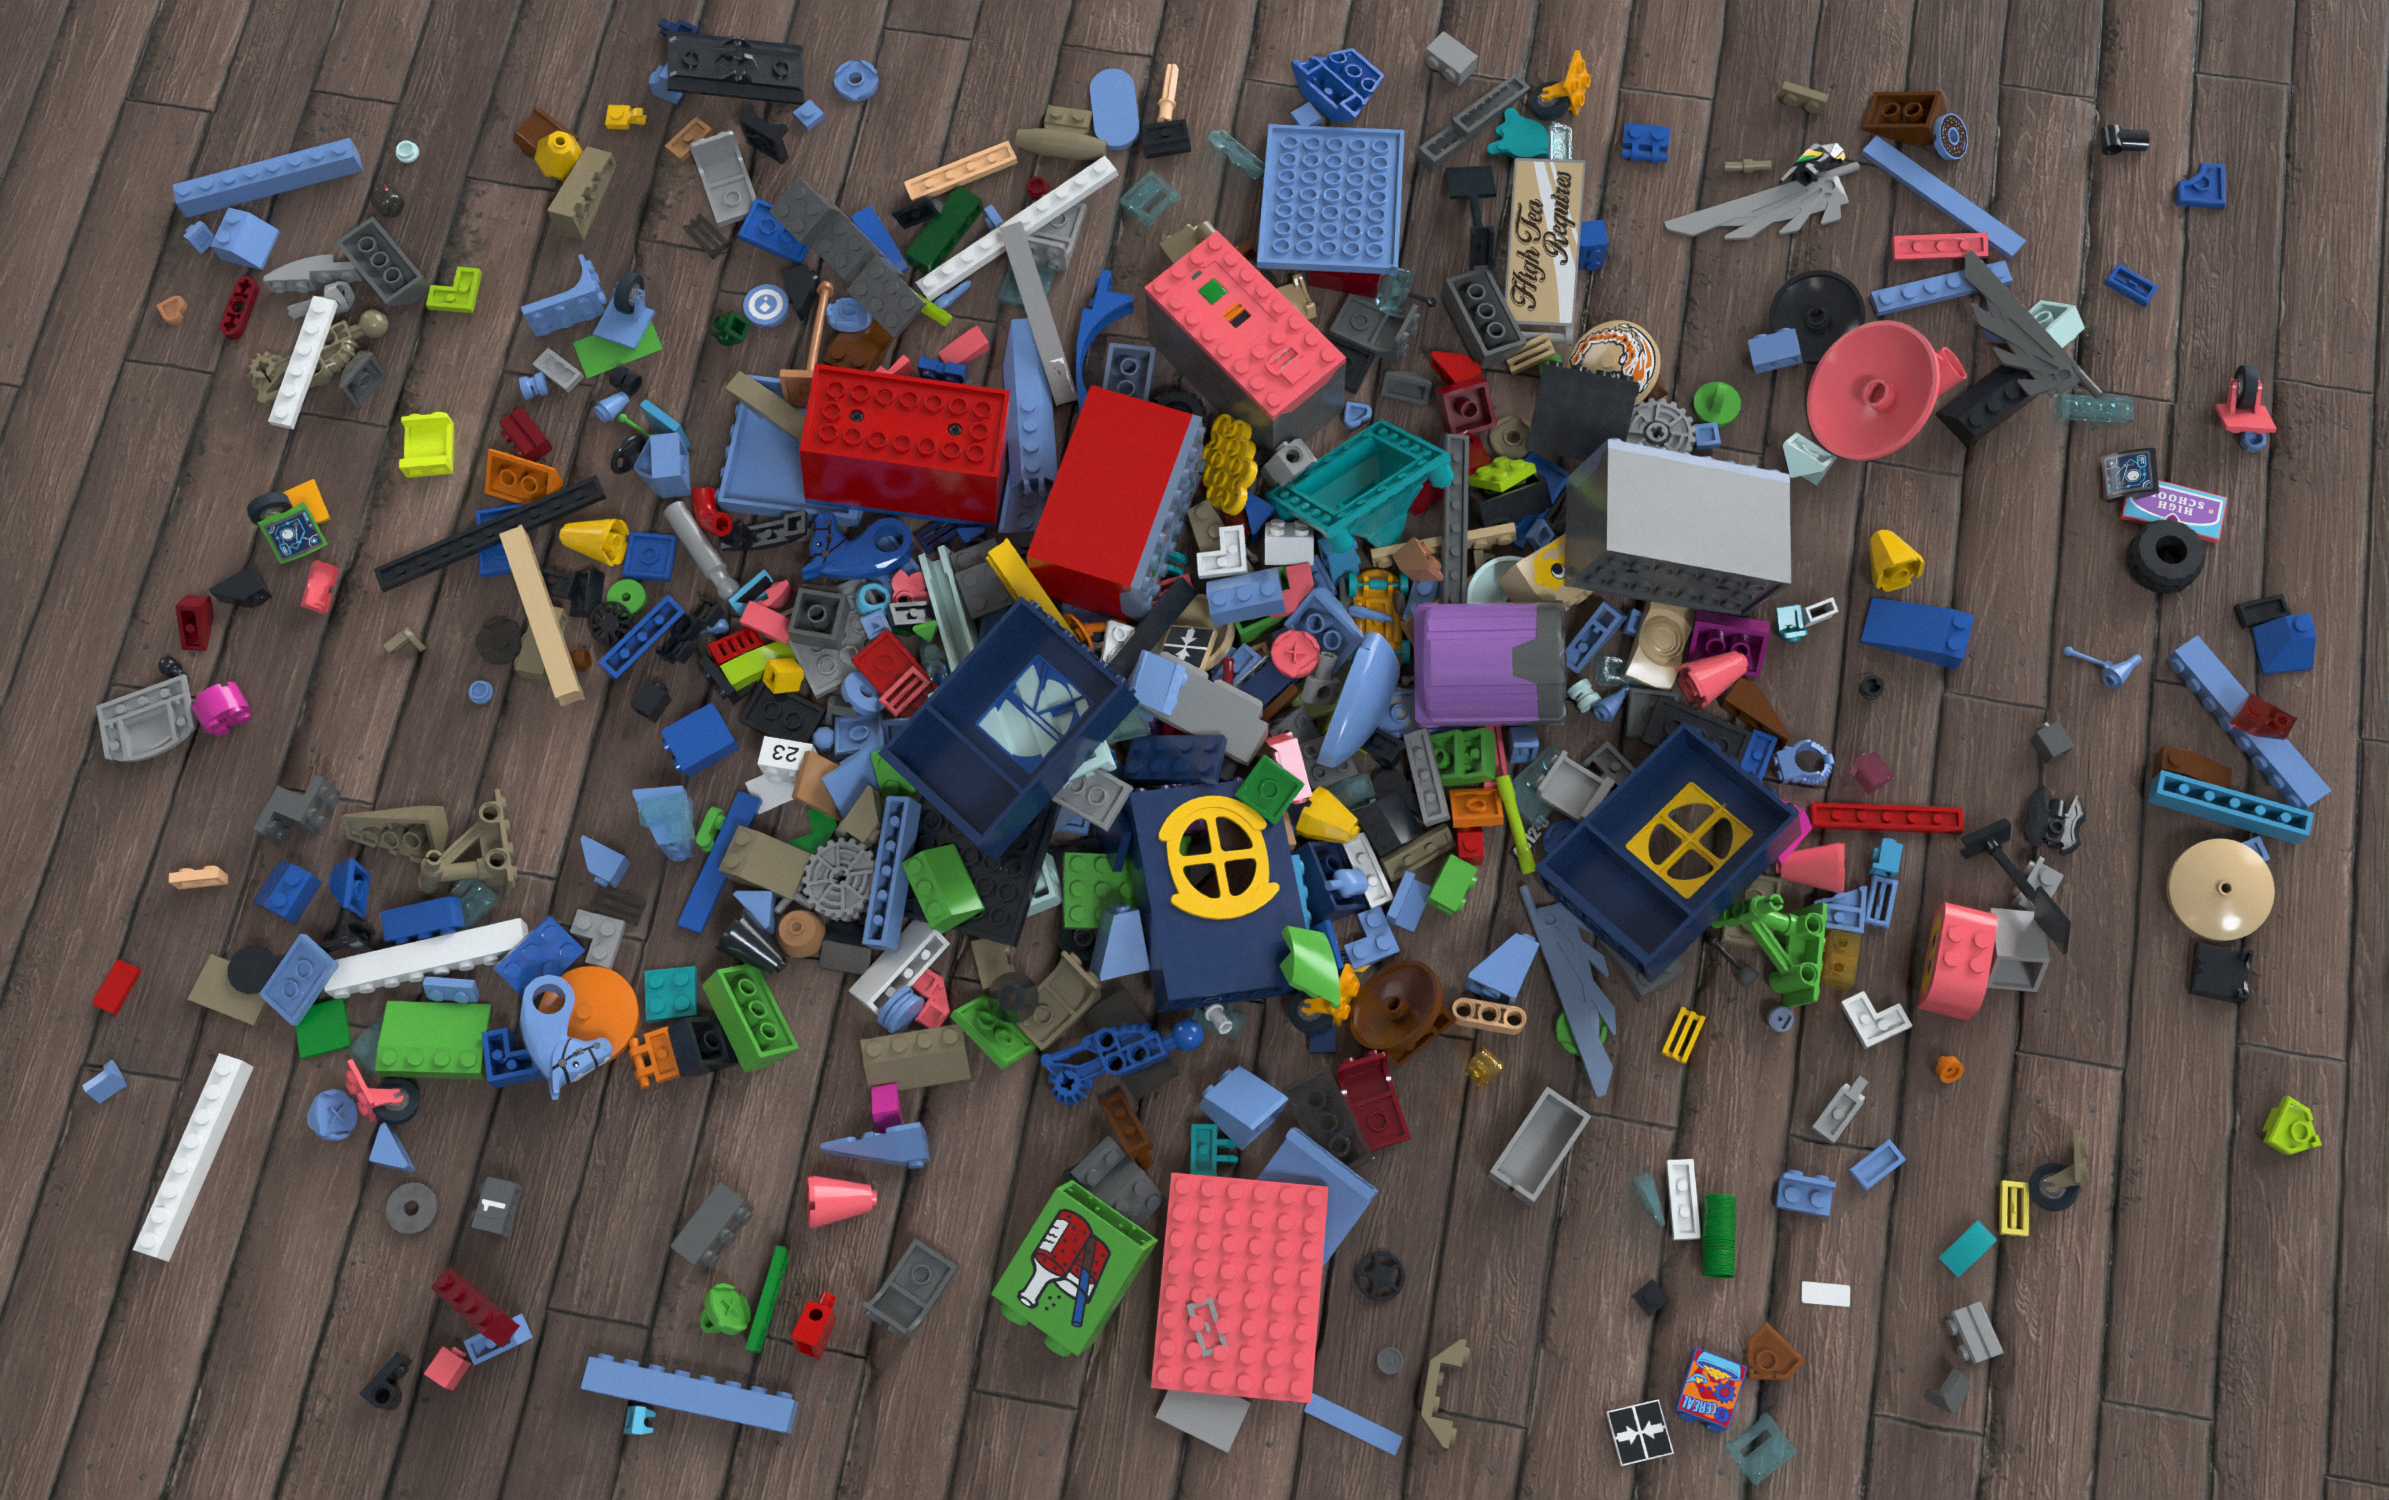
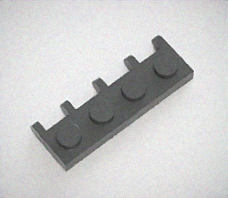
(1616, 767)

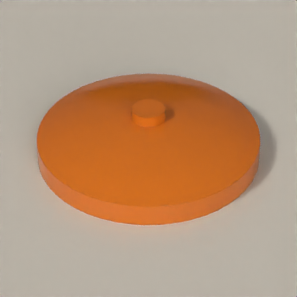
(602, 1007)

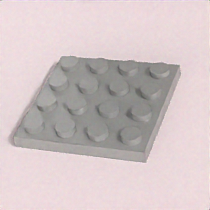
(828, 668)

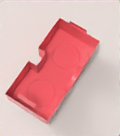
(320, 579)

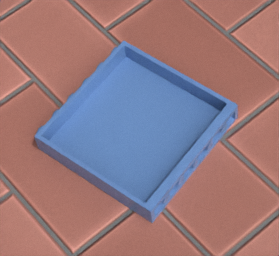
(766, 470)

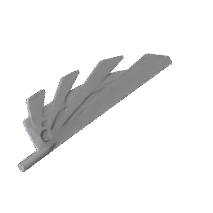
(1770, 206)

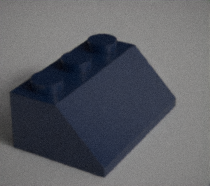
(1320, 863)

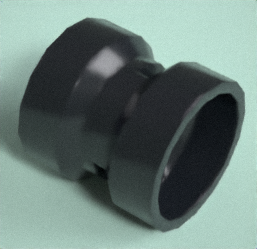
(624, 379)

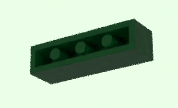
(944, 231)

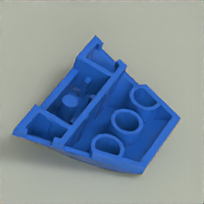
(1337, 83)

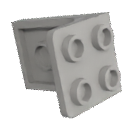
(724, 177)
(1056, 240)

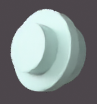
(407, 151)

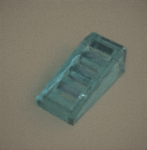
(1612, 680)

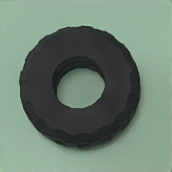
(2177, 540)

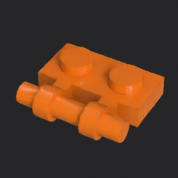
(661, 1056)

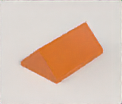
(519, 478)

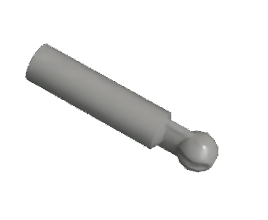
(701, 549)

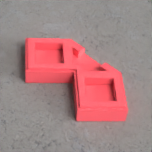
(1300, 585)
(936, 1009)

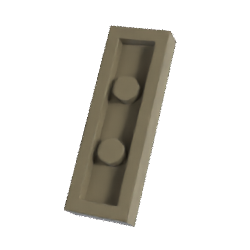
(1418, 852)

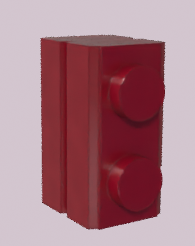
(525, 435)

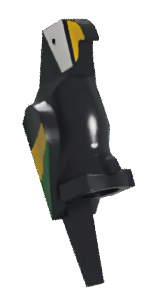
(1814, 162)

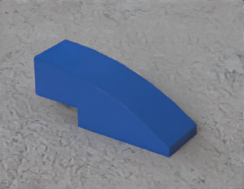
(873, 228)

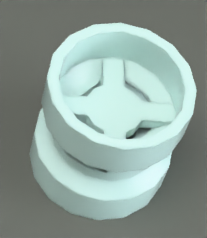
(1583, 695)

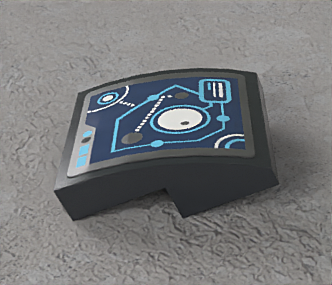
(2130, 474)

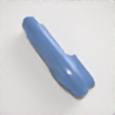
(947, 299)
(1363, 612)

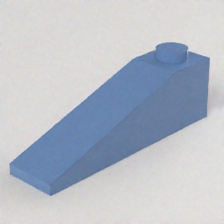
(898, 1146)

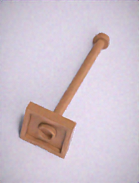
(797, 383)

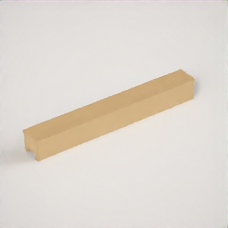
(541, 616)

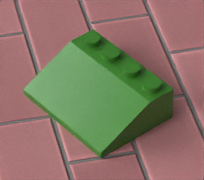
(433, 1040)

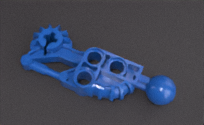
(1128, 1039)

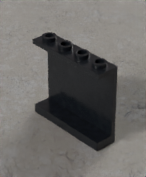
(1579, 410)

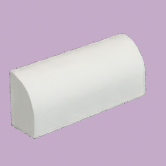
(897, 969)

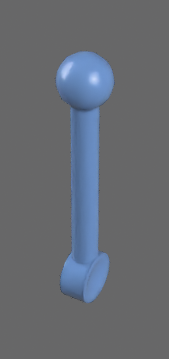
(2069, 651)

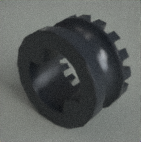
(1865, 689)

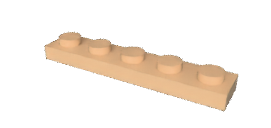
(961, 172)

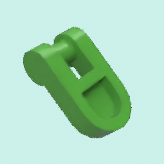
(712, 823)

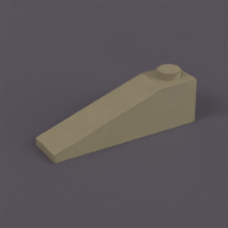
(400, 830)

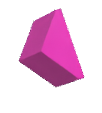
(886, 1107)

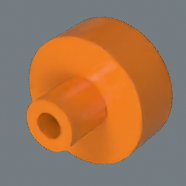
(1949, 1069)

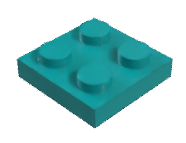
(671, 994)

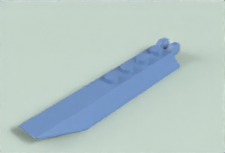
(1030, 411)

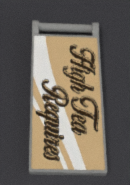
(1545, 244)

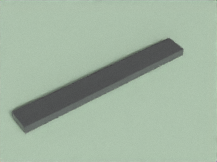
(1455, 522)

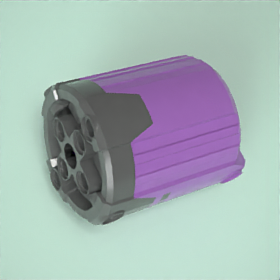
(1490, 664)

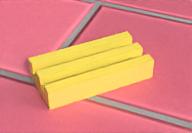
(2003, 1207)

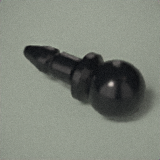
(170, 667)

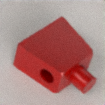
(812, 1335)

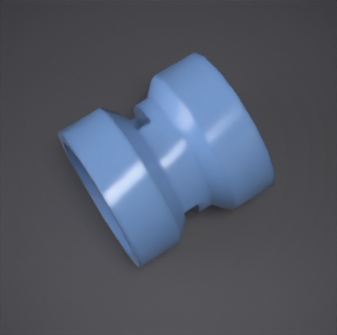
(533, 386)

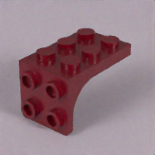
(1373, 1099)

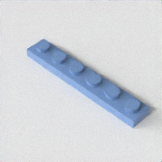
(1930, 290)

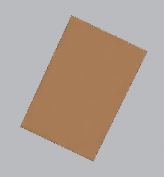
(810, 788)

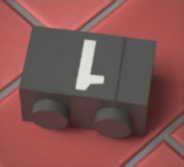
(496, 1206)

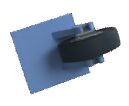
(626, 313)

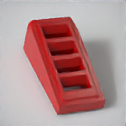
(749, 639)

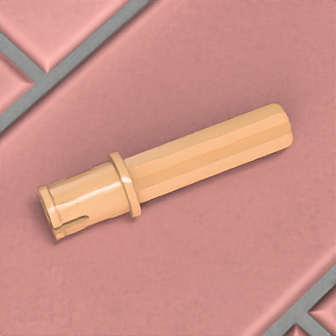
(1167, 101)

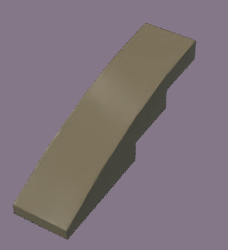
(767, 405)

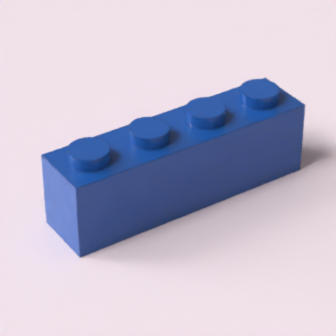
(641, 638)

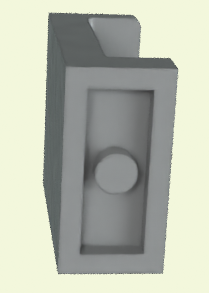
(1572, 788)

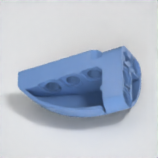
(1362, 700)

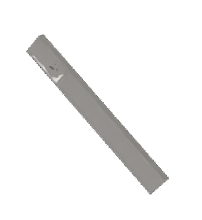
(1039, 314)

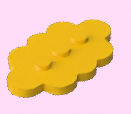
(1229, 464)

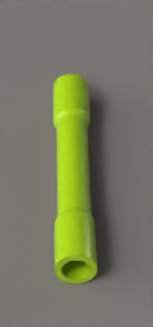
(1508, 796)

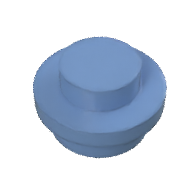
(480, 692)

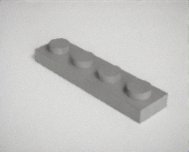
(1426, 777)

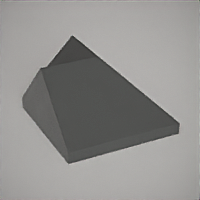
(361, 378)

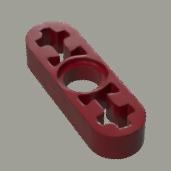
(241, 318)

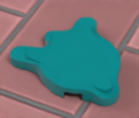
(1519, 137)

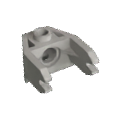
(1280, 470)

